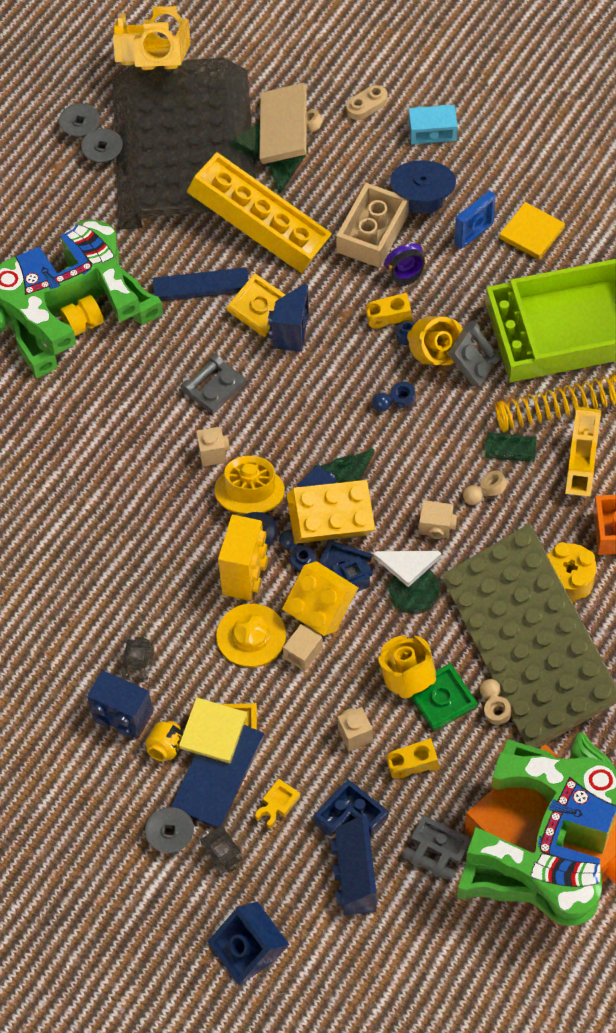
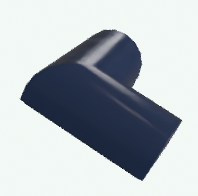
(347, 803)

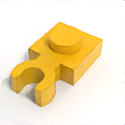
(278, 800)

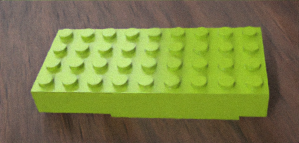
(555, 320)

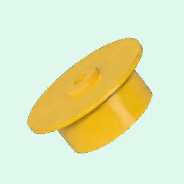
(249, 486)

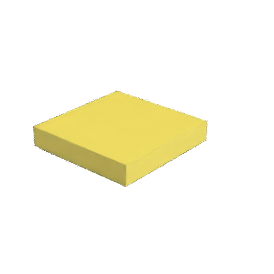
(213, 730)

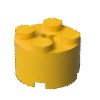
(433, 338)
(575, 569)
(407, 665)

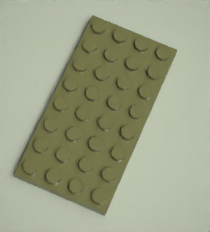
(531, 637)

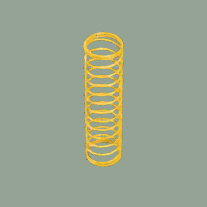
(504, 423)

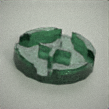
(418, 596)

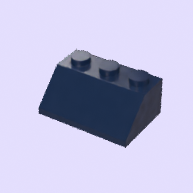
(354, 867)

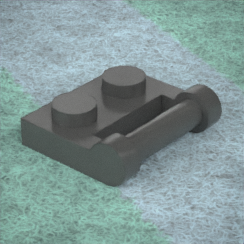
(468, 357)
(219, 389)

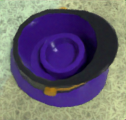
(405, 263)

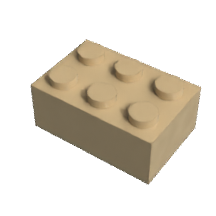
(372, 225)

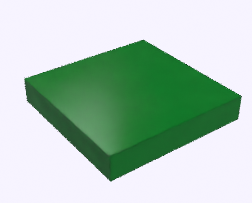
(444, 699)

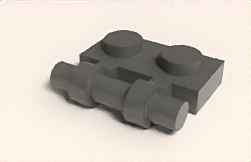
(440, 840)

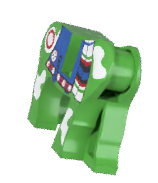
(35, 292)
(580, 812)

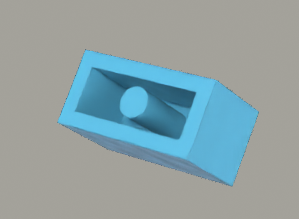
(433, 124)

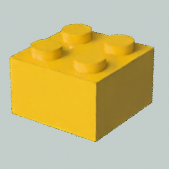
(320, 598)

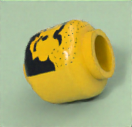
(164, 740)

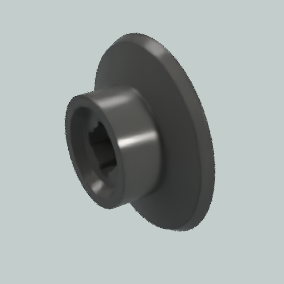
(76, 113)
(104, 139)
(171, 819)

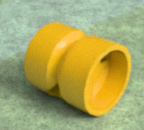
(82, 315)

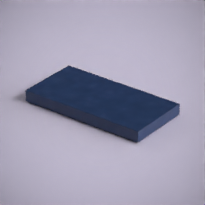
(214, 784)

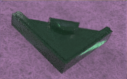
(248, 142)
(284, 170)
(349, 467)

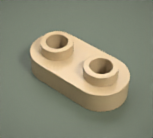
(369, 100)

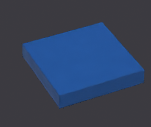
(474, 220)

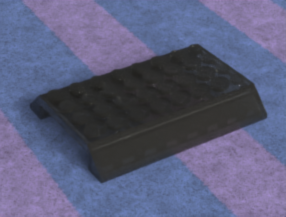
(171, 129)

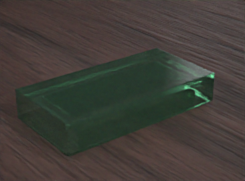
(510, 447)

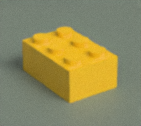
(330, 511)
(242, 558)

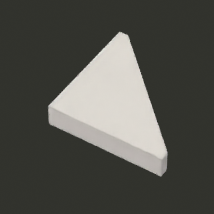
(407, 564)

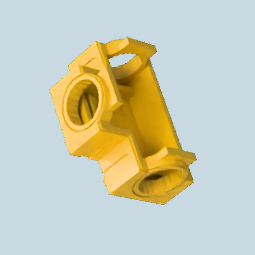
(145, 47)

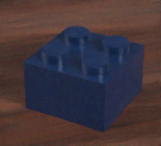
(120, 704)

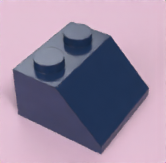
(290, 320)
(247, 942)

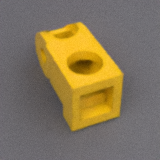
(389, 311)
(412, 759)

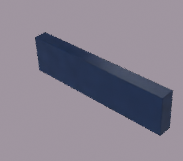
(200, 284)

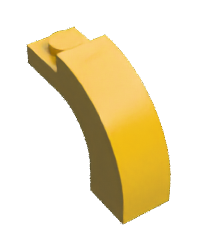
(583, 451)

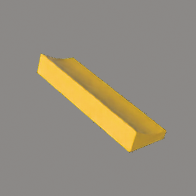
(258, 212)

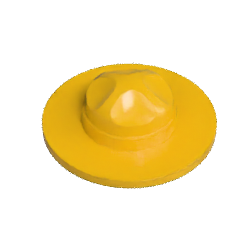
(251, 635)

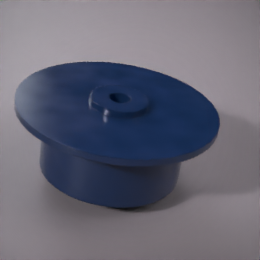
(423, 184)

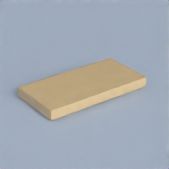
(283, 123)

